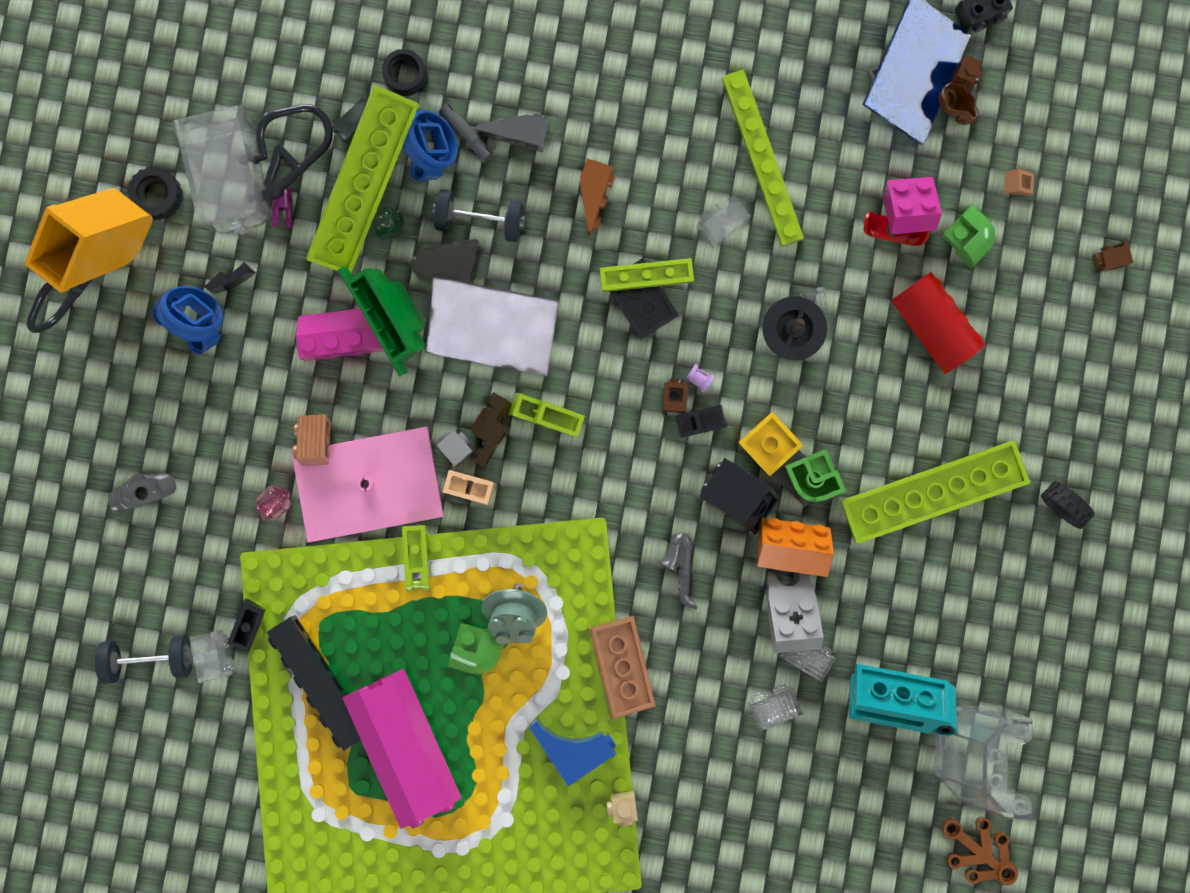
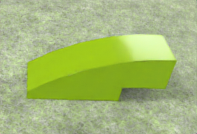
(546, 415)

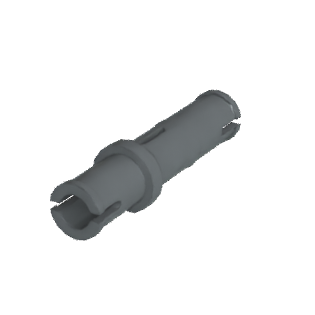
(472, 139)

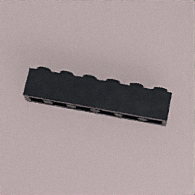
(315, 678)

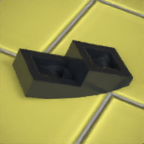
(223, 282)
(701, 421)

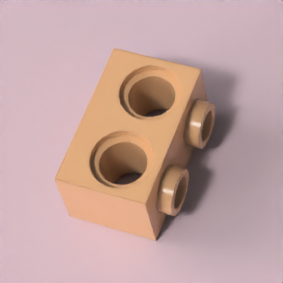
(469, 487)

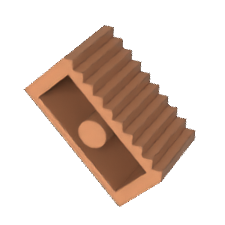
(312, 440)

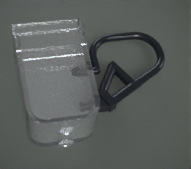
(226, 166)

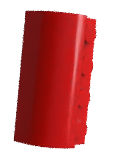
(938, 323)

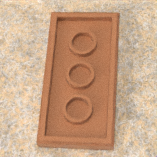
(622, 667)

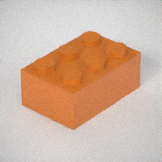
(794, 547)

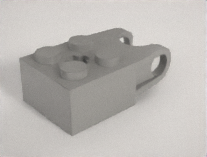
(793, 615)

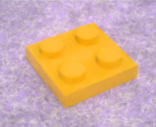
(770, 444)

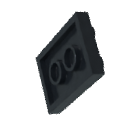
(645, 308)

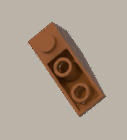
(594, 183)

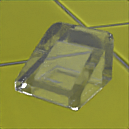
(818, 296)

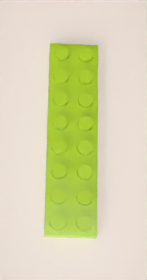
(362, 179)
(935, 492)

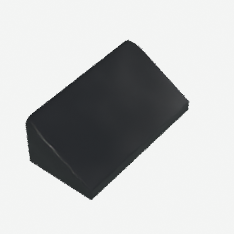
(246, 625)

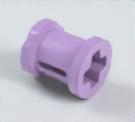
(699, 378)

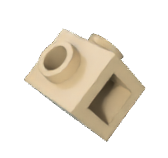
(623, 808)

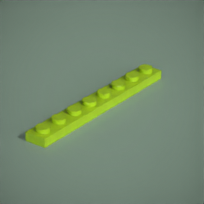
(762, 158)

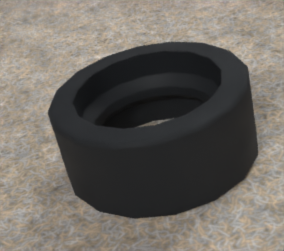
(401, 55)

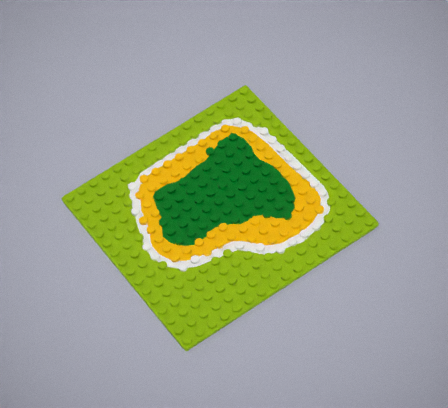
(517, 817)

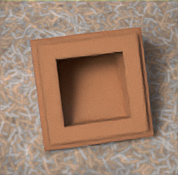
(1019, 182)

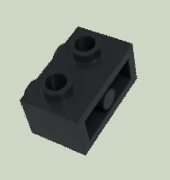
(978, 13)

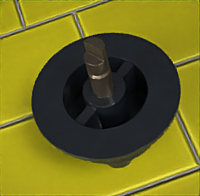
(794, 328)

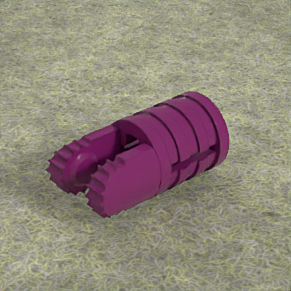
(283, 204)

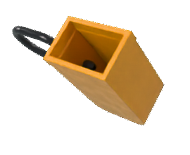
(82, 243)

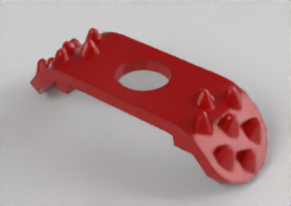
(876, 225)

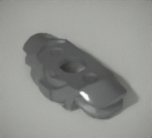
(156, 485)

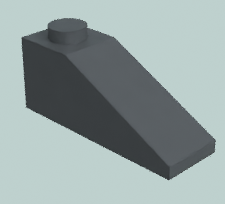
(521, 131)

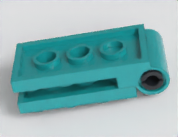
(903, 700)

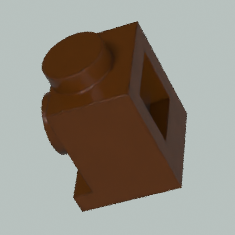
(968, 72)
(1113, 257)
(681, 389)

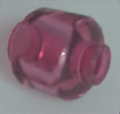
(273, 502)

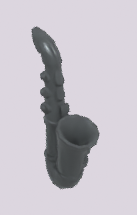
(680, 554)

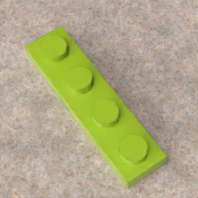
(646, 275)

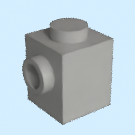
(455, 447)

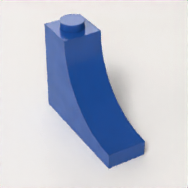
(574, 756)

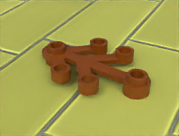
(982, 854)

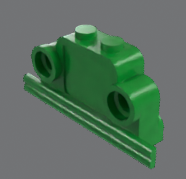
(388, 313)

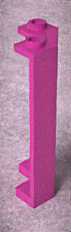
(402, 749)

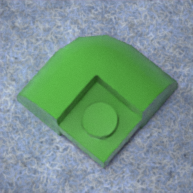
(971, 236)
(815, 477)
(475, 650)

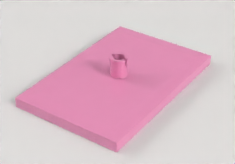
(370, 485)

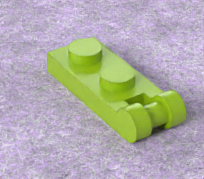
(415, 557)

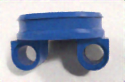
(428, 163)
(199, 334)

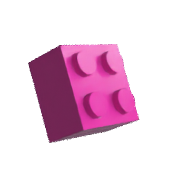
(912, 205)

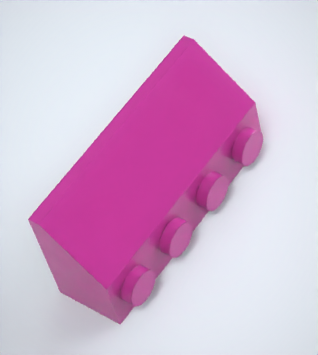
(335, 335)

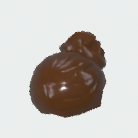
(958, 102)

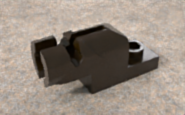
(489, 428)

